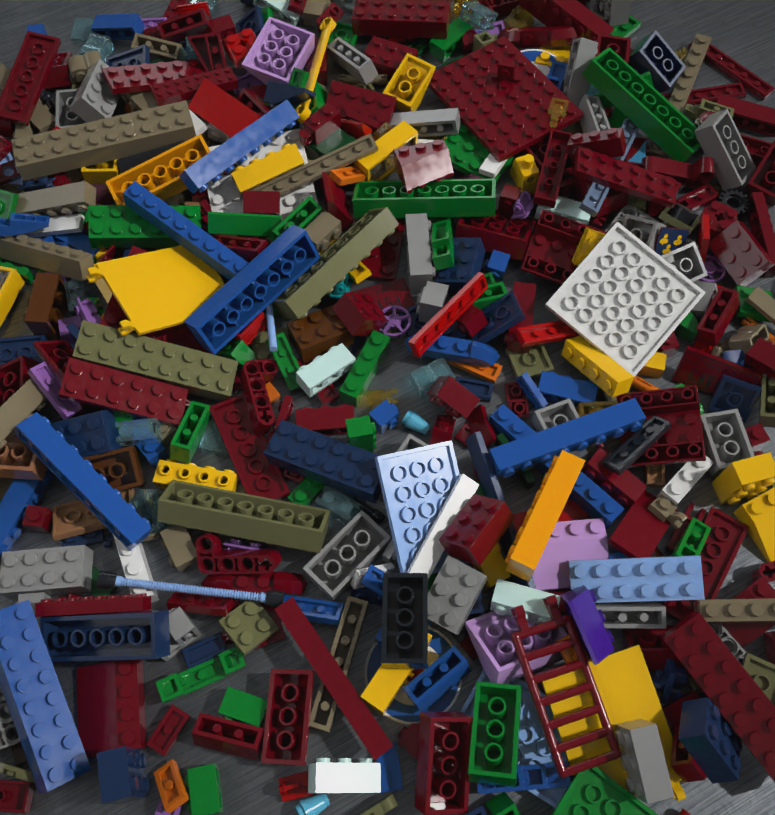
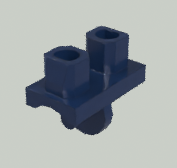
(665, 680)

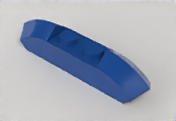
(460, 351)

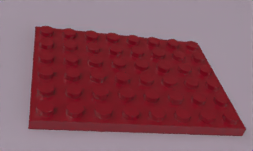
(501, 111)

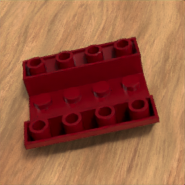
(553, 247)
(685, 437)

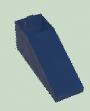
(278, 93)

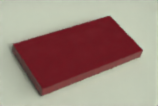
(639, 529)

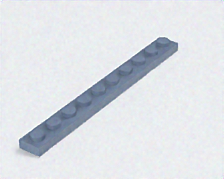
(596, 193)

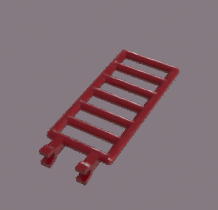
(539, 702)

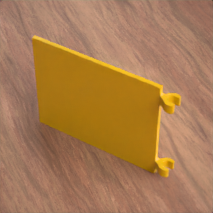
(157, 287)
(627, 696)

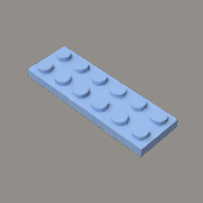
(640, 578)

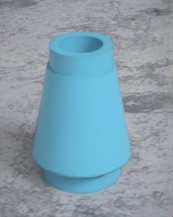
(415, 422)
(312, 805)

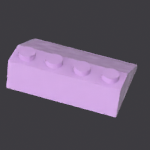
(278, 51)
(569, 541)
(496, 651)

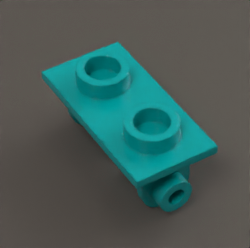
(341, 288)

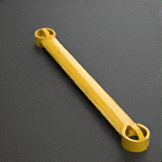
(326, 27)

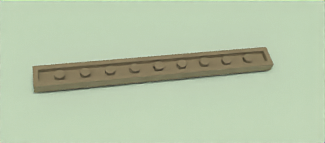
(685, 81)

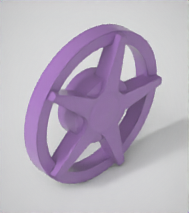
(711, 269)
(394, 321)

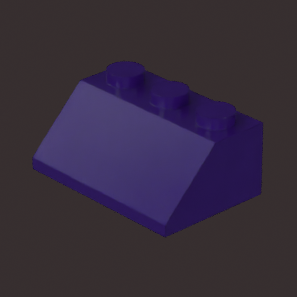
(589, 623)

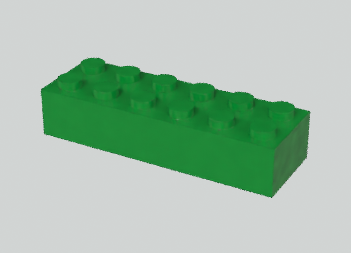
(125, 228)

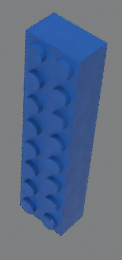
(252, 289)
(38, 701)

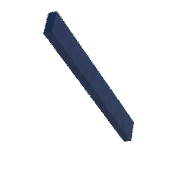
(492, 489)

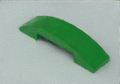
(201, 675)

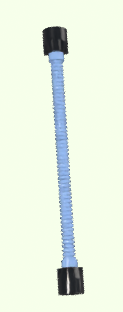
(112, 580)

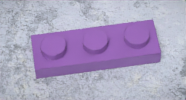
(50, 386)

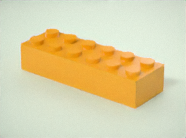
(161, 172)
(543, 515)

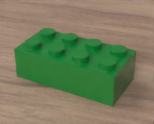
(495, 734)

